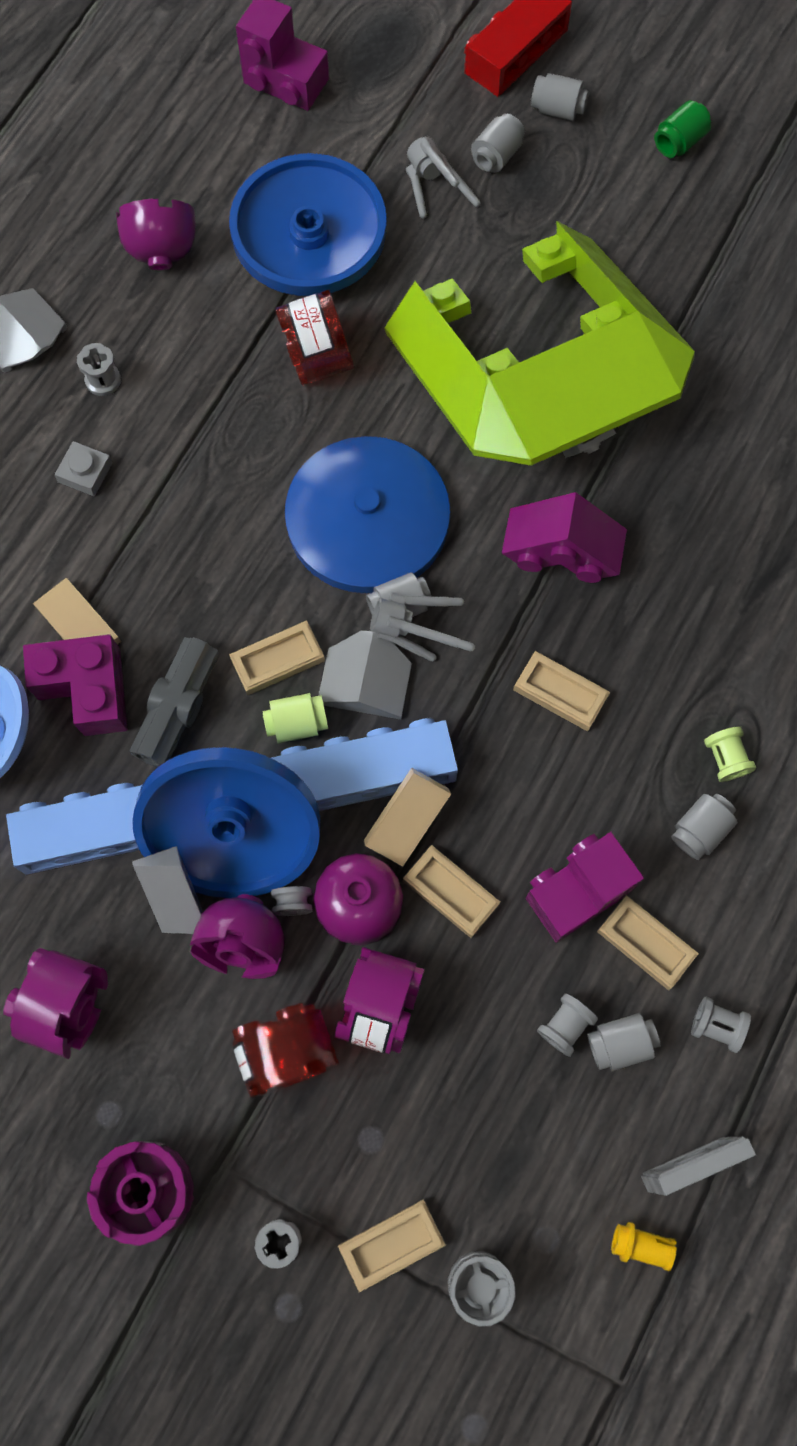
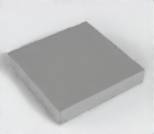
(697, 1165)

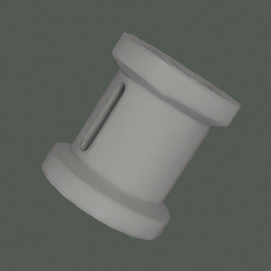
(104, 369)
(737, 1023)
(567, 1024)
(275, 1259)

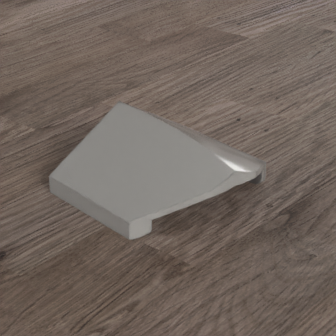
(26, 327)
(366, 676)

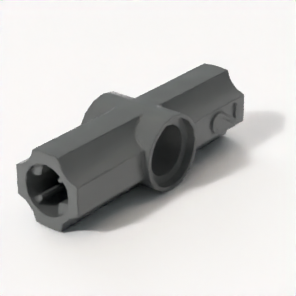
(174, 702)

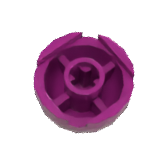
(155, 232)
(358, 899)
(239, 935)

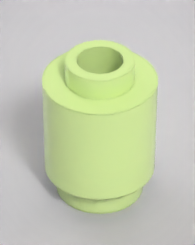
(295, 717)

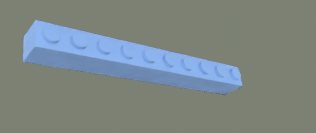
(336, 774)

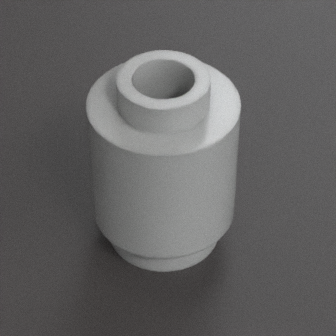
(559, 96)
(498, 143)
(404, 585)
(704, 825)
(623, 1042)

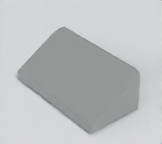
(169, 891)

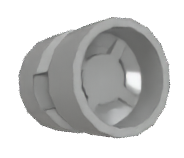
(481, 1288)

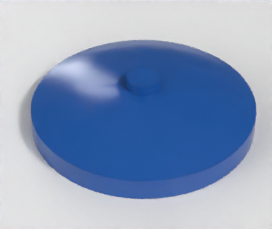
(308, 224)
(367, 513)
(234, 818)

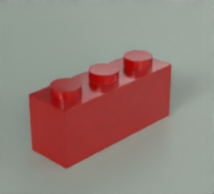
(514, 41)

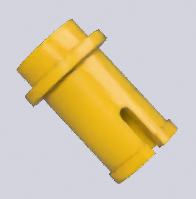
(643, 1246)

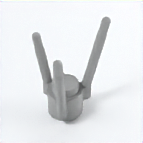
(430, 163)
(393, 619)

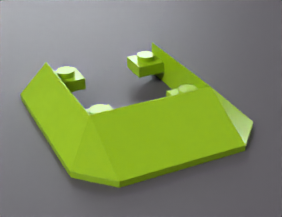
(563, 396)

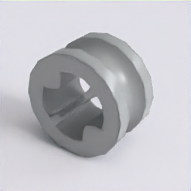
(291, 901)

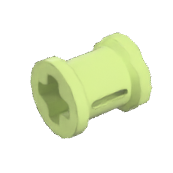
(730, 754)

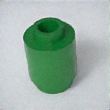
(682, 129)

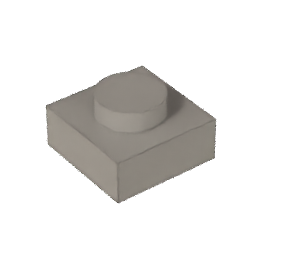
(83, 468)

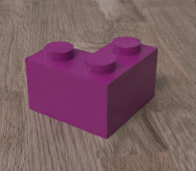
(276, 59)
(567, 534)
(85, 670)
(591, 882)

